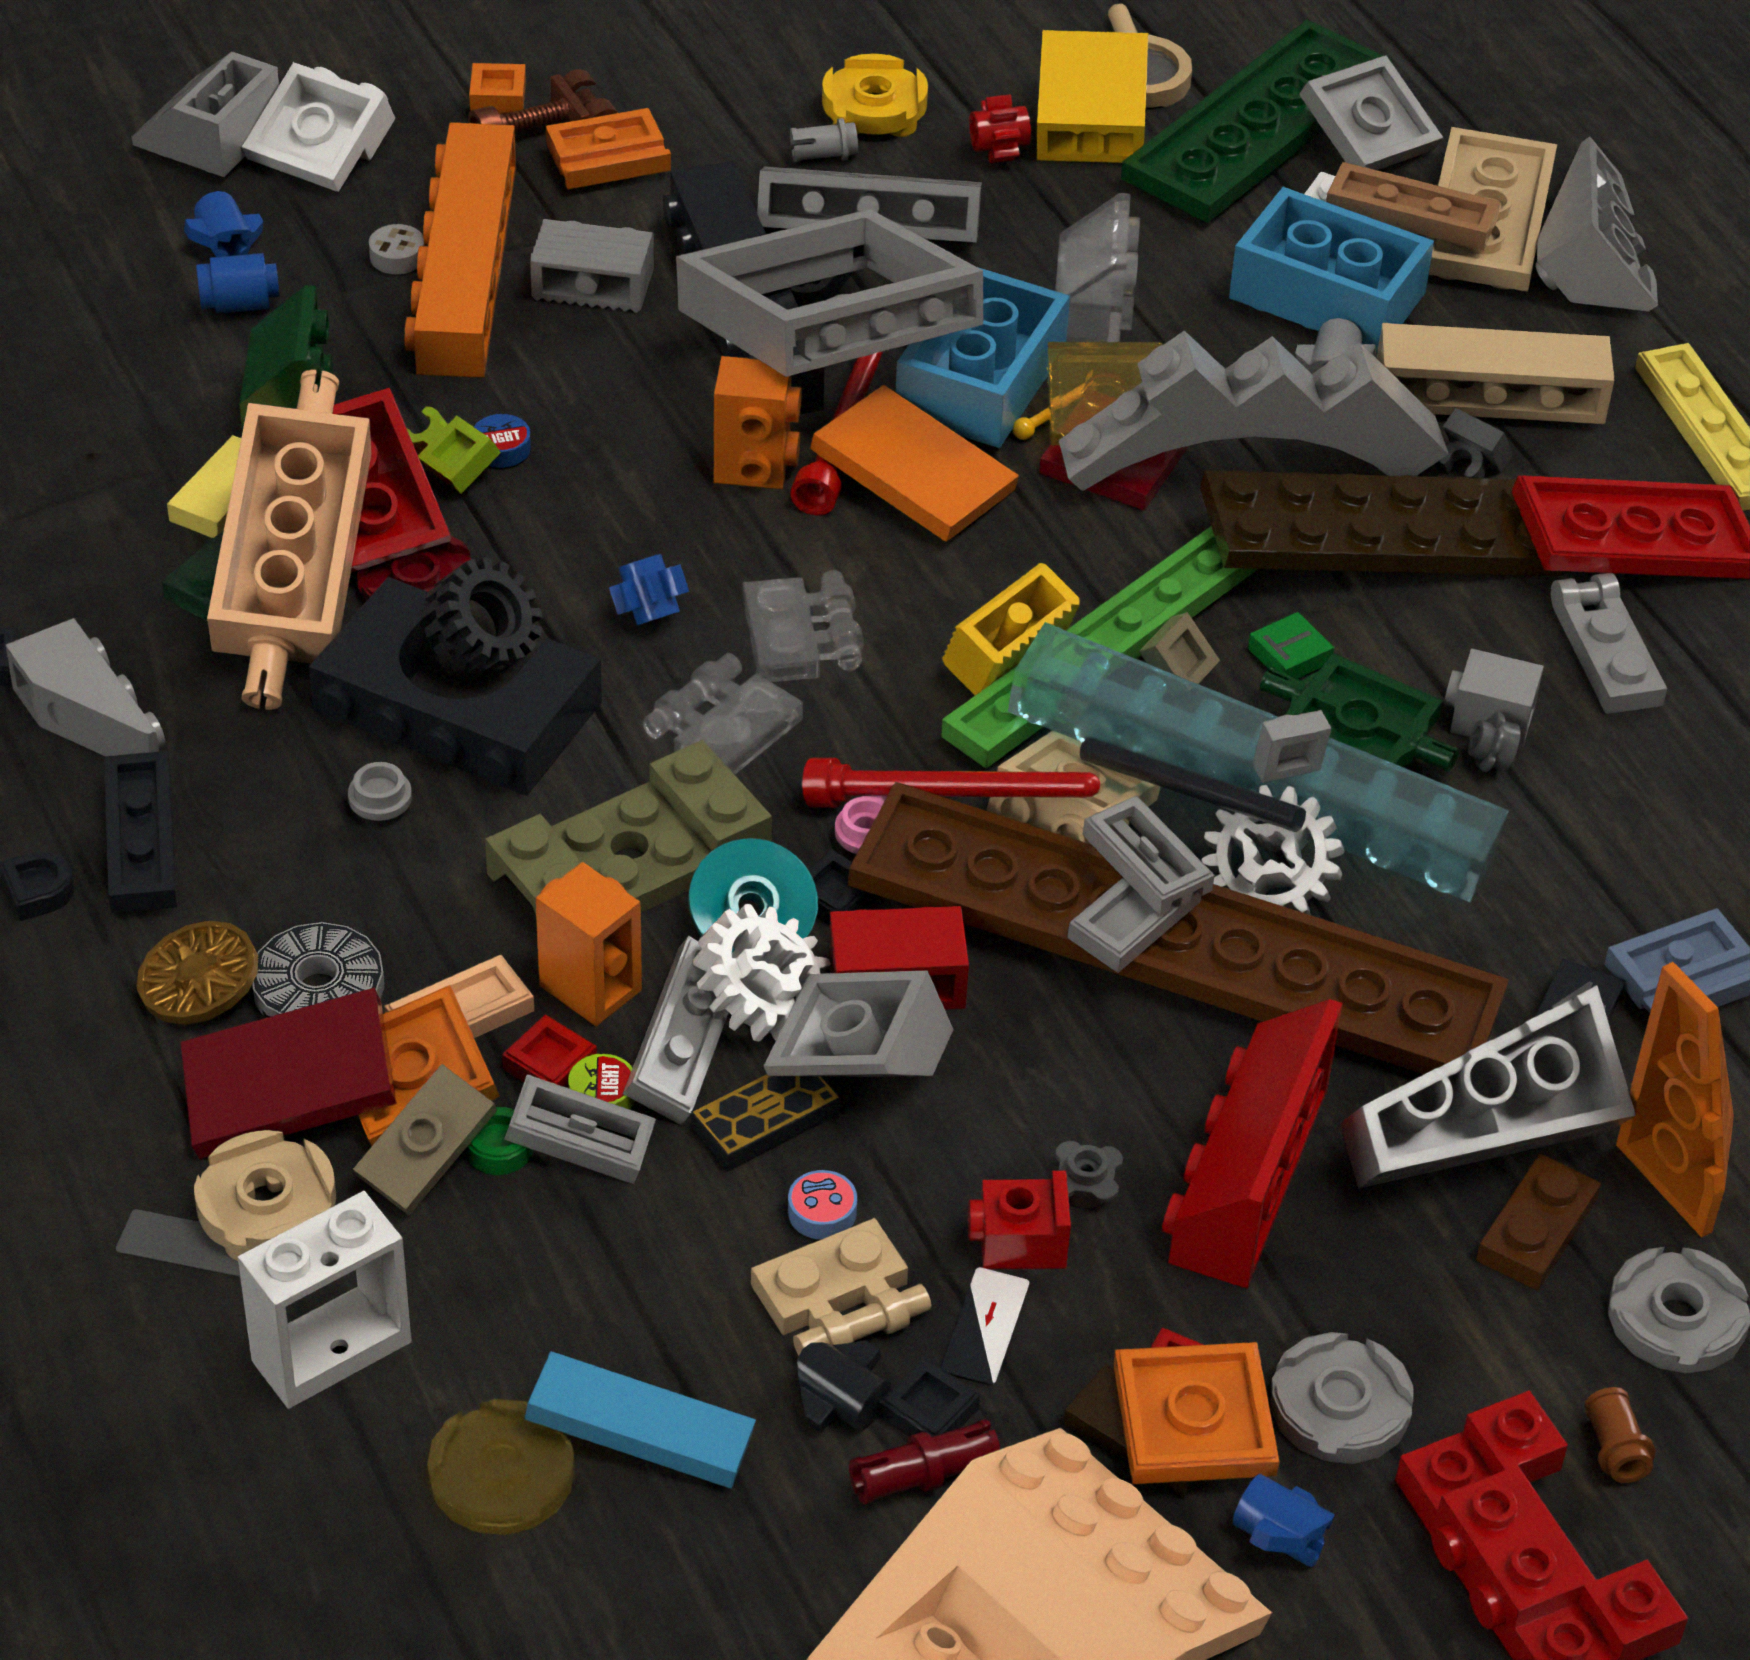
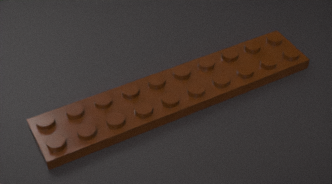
(1222, 952)

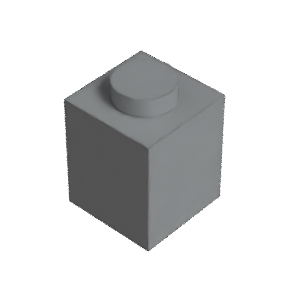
(1490, 686)

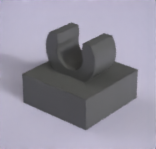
(1475, 441)

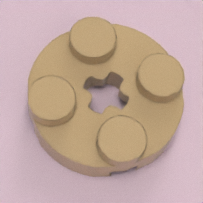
(253, 1160)

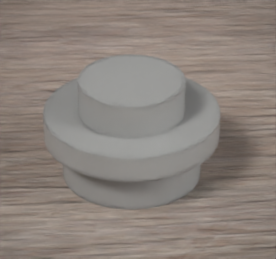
(379, 792)

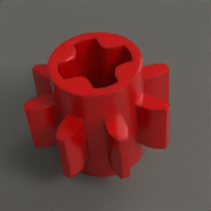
(1000, 128)

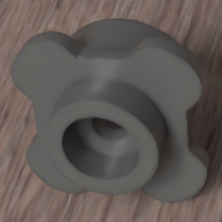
(1092, 1187)

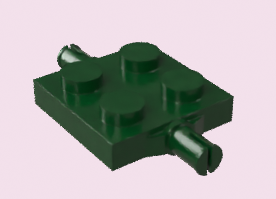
(1367, 711)

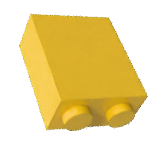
(1091, 96)

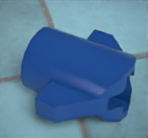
(222, 225)
(1283, 1519)

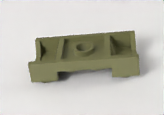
(673, 819)

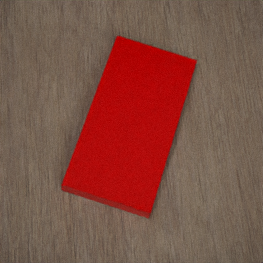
(1635, 526)

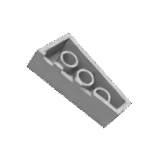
(1511, 1095)

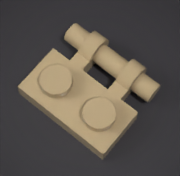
(834, 1275)

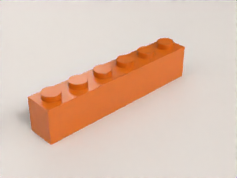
(463, 251)

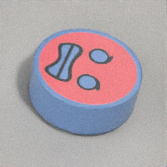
(822, 1204)

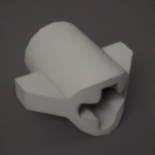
(1332, 340)

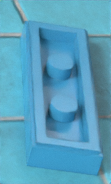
(640, 1419)

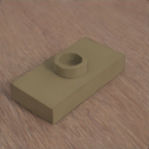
(425, 1139)

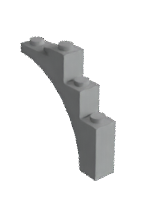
(1264, 393)

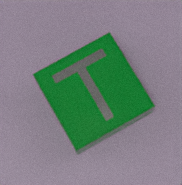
(1291, 646)

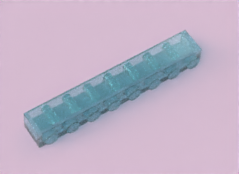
(1377, 806)

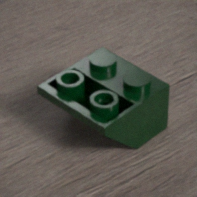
(283, 349)

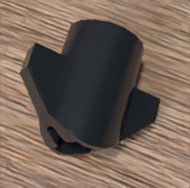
(840, 1383)

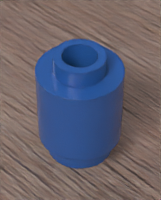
(237, 283)

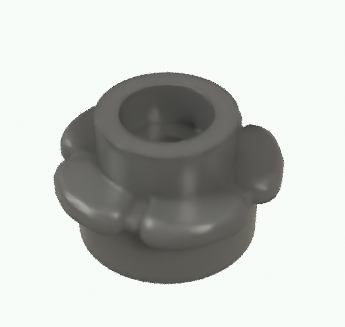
(1494, 743)

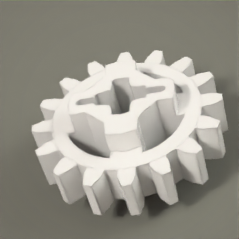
(1258, 877)
(763, 971)

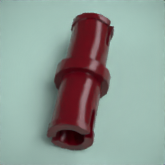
(921, 1462)

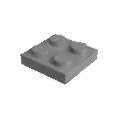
(1371, 115)

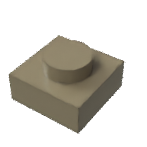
(1181, 649)

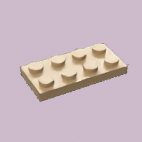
(1505, 171)

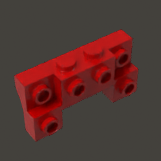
(1515, 1555)

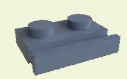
(1701, 946)

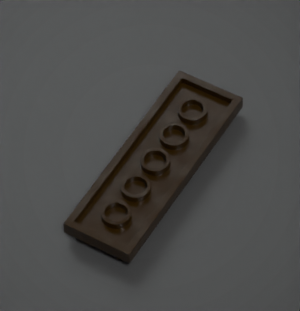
(1368, 523)

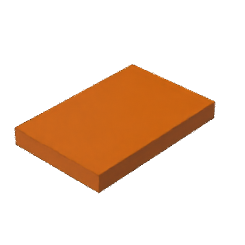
(914, 462)

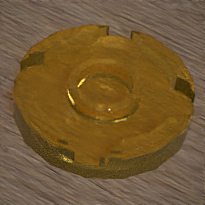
(499, 1469)

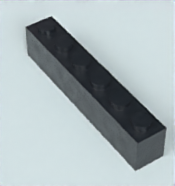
(715, 210)

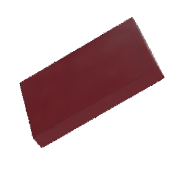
(288, 1071)

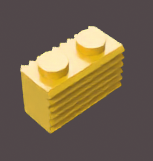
(1003, 629)

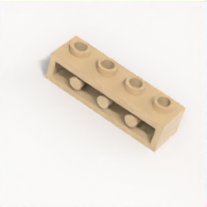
(1502, 371)

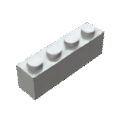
(922, 205)

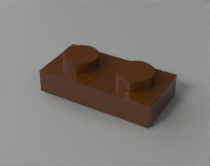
(1538, 1222)

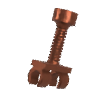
(564, 105)

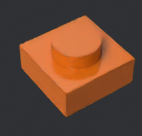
(498, 86)

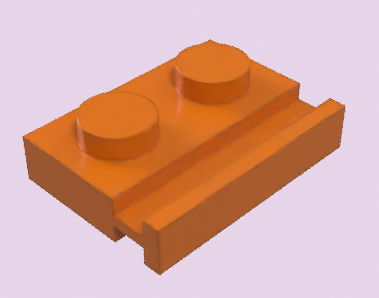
(608, 148)

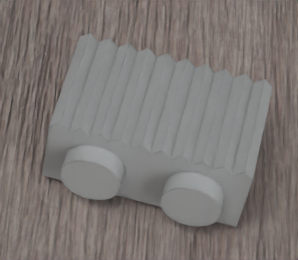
(592, 265)

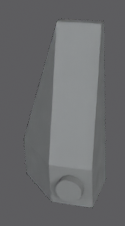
(1590, 241)

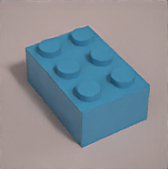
(1329, 264)
(987, 373)

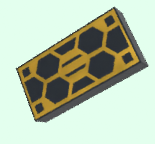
(763, 1115)

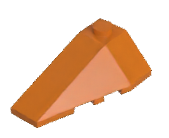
(1682, 1102)

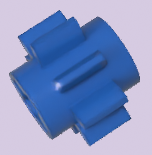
(649, 589)

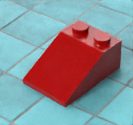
(398, 501)

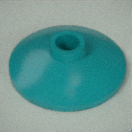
(757, 873)

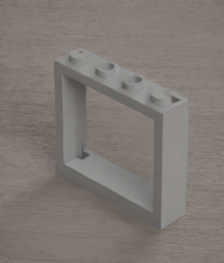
(929, 297)

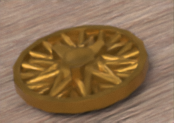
(197, 972)

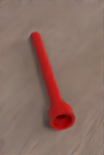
(818, 483)
(830, 783)

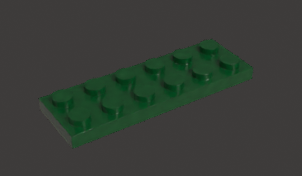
(1242, 126)

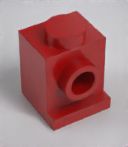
(1022, 1223)

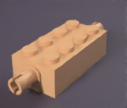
(289, 535)

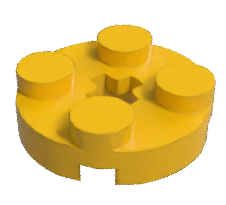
(892, 111)

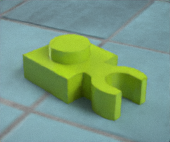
(453, 450)

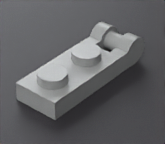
(1608, 644)

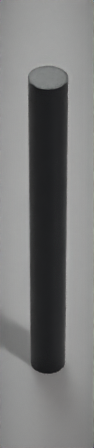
(1193, 784)

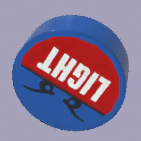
(509, 435)

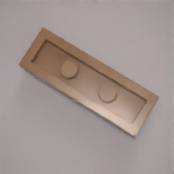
(1415, 205)

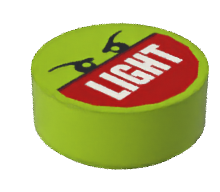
(602, 1078)

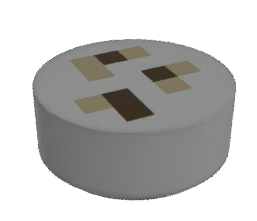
(395, 248)

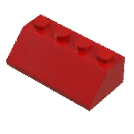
(1253, 1145)

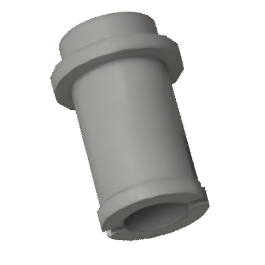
(827, 141)

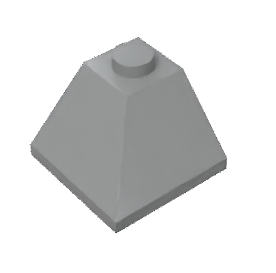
(863, 1027)

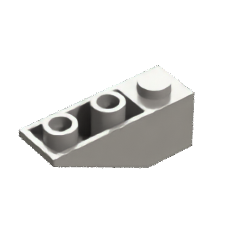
(76, 694)

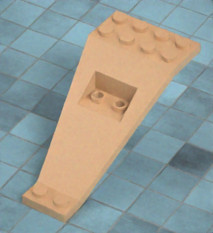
(1045, 1562)

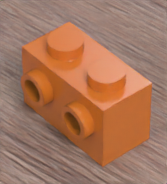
(754, 424)
(589, 943)

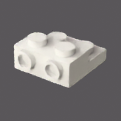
(319, 126)

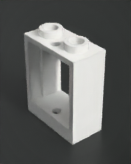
(366, 1320)

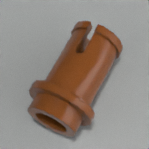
(1624, 1449)

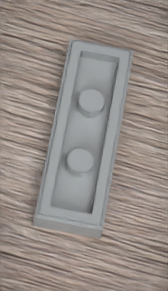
(677, 1041)

